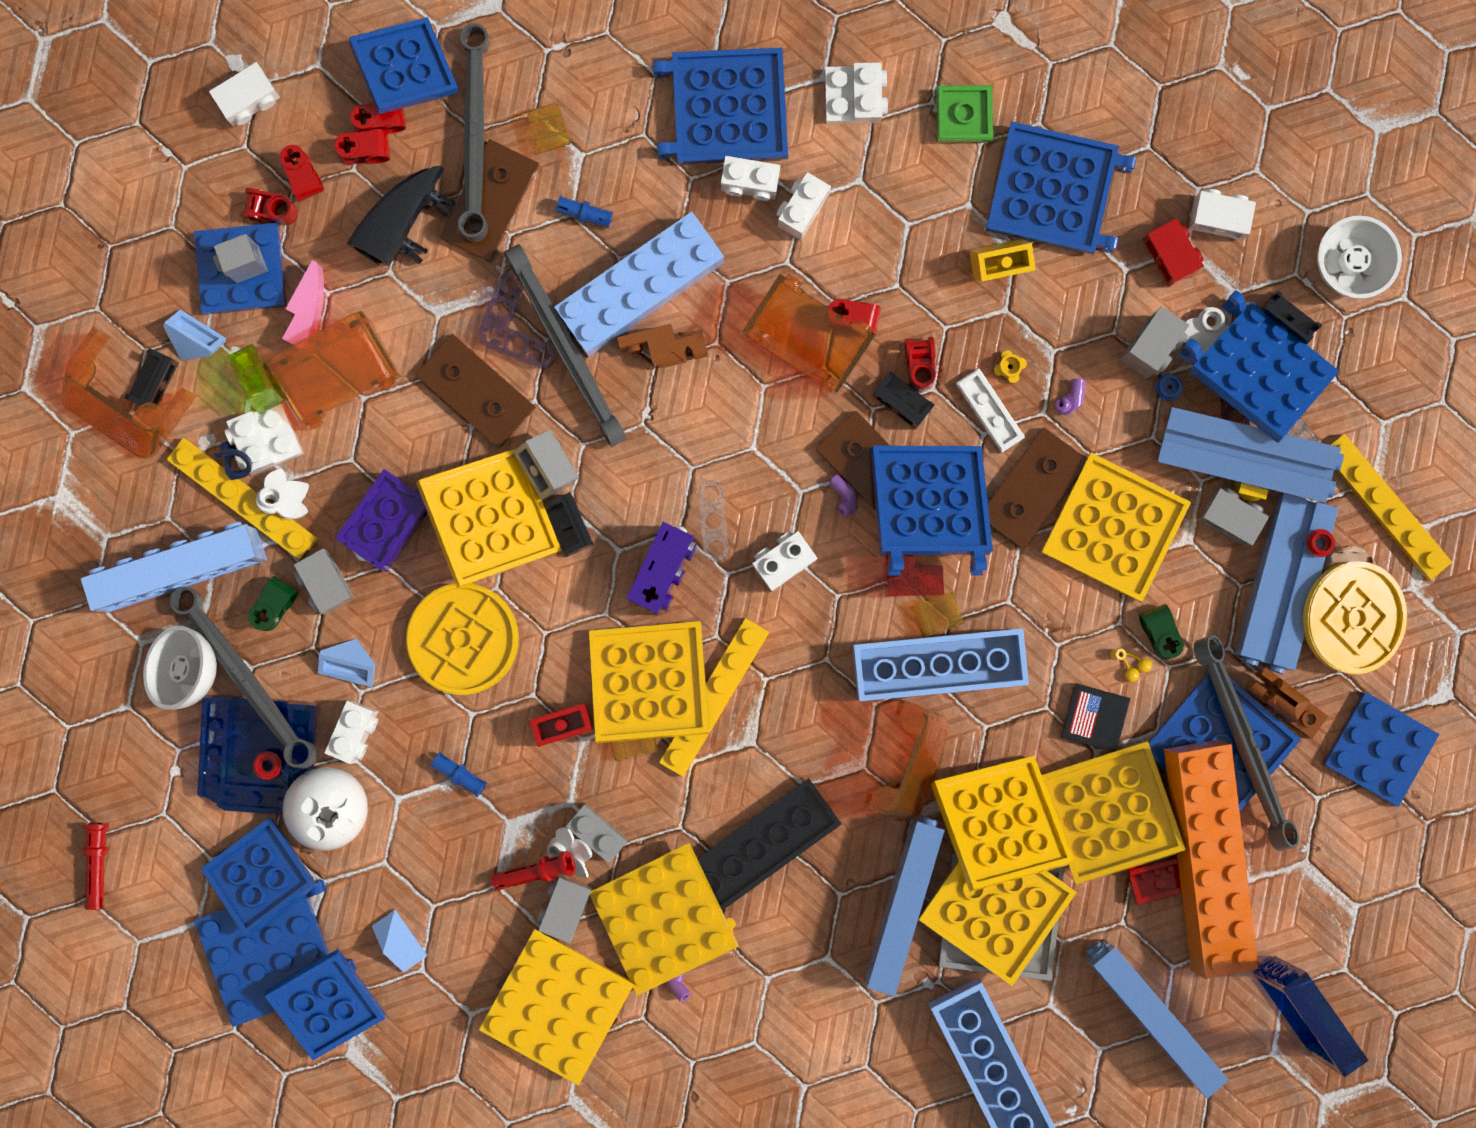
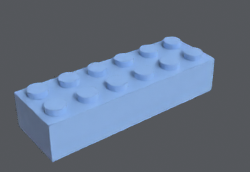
(640, 284)
(173, 568)
(940, 665)
(989, 1058)

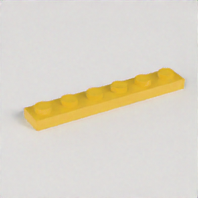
(240, 498)
(1390, 511)
(719, 691)

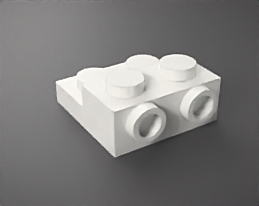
(855, 94)
(264, 437)

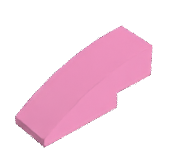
(306, 305)

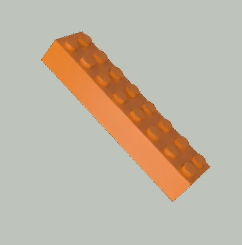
(1214, 859)

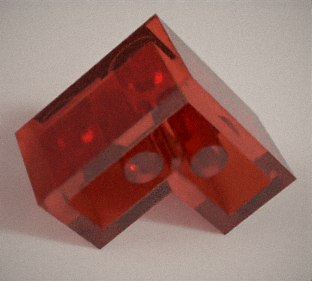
(913, 580)

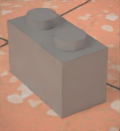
(239, 258)
(545, 464)
(1233, 517)
(323, 581)
(597, 833)
(564, 909)

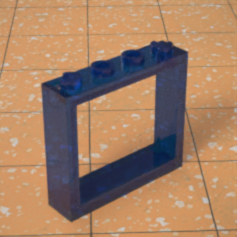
(1310, 1015)

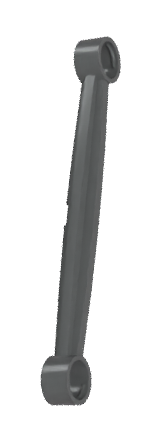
(474, 132)
(564, 345)
(243, 677)
(1281, 832)

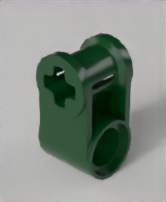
(274, 602)
(1161, 628)

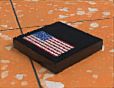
(1095, 717)

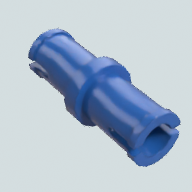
(584, 212)
(458, 774)

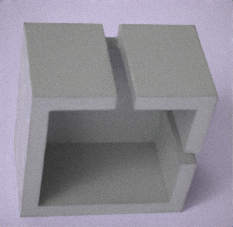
(1156, 340)

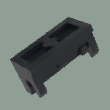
(1290, 317)
(152, 378)
(903, 400)
(568, 524)

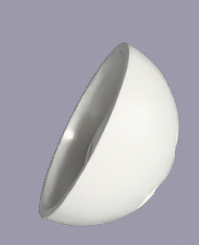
(1370, 249)
(179, 668)
(321, 794)

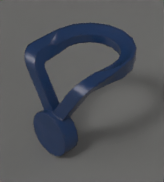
(228, 451)

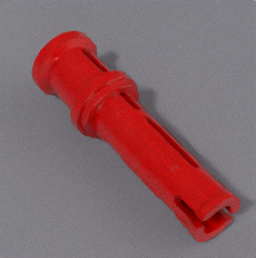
(95, 852)
(544, 869)

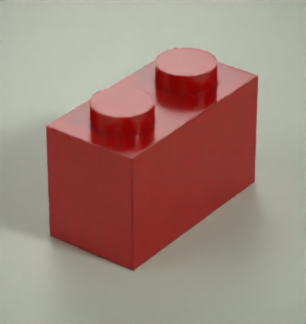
(1173, 252)
(561, 724)

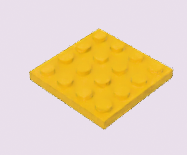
(487, 518)
(1115, 527)
(648, 682)
(1114, 812)
(1002, 823)
(663, 919)
(998, 923)
(556, 1006)

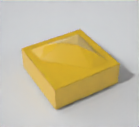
(1250, 492)

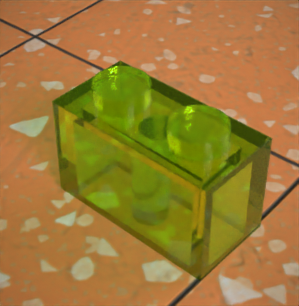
(254, 379)

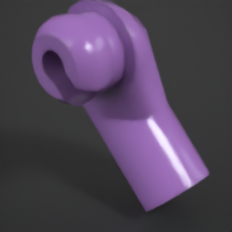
(1073, 400)
(847, 493)
(678, 988)

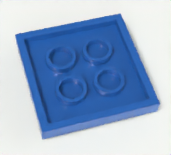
(403, 65)
(224, 295)
(1380, 749)
(258, 877)
(325, 1004)

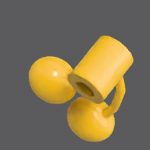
(1132, 674)

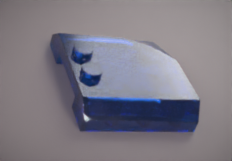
(233, 738)

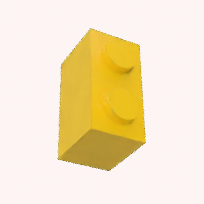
(1002, 260)

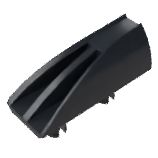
(391, 218)

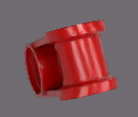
(390, 121)
(368, 147)
(302, 176)
(263, 207)
(856, 311)
(920, 357)

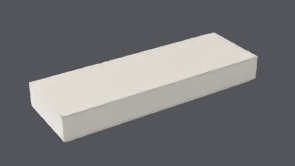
(989, 410)

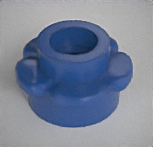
(1174, 382)

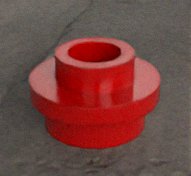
(1328, 539)
(258, 765)

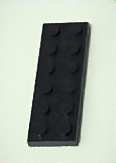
(767, 843)

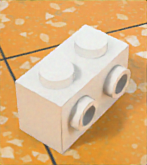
(245, 95)
(750, 178)
(803, 206)
(1222, 214)
(784, 560)
(352, 732)

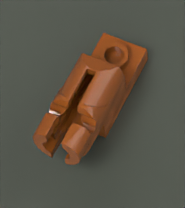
(664, 346)
(1287, 703)

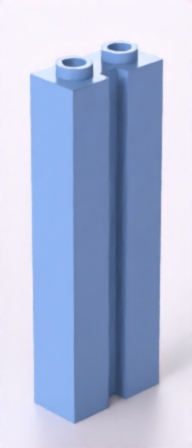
(1249, 455)
(1285, 573)
(903, 905)
(1155, 1018)

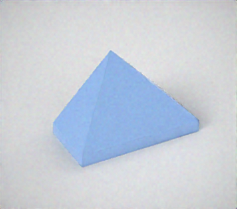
(191, 336)
(348, 663)
(398, 941)

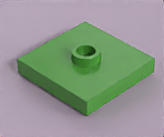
(964, 113)

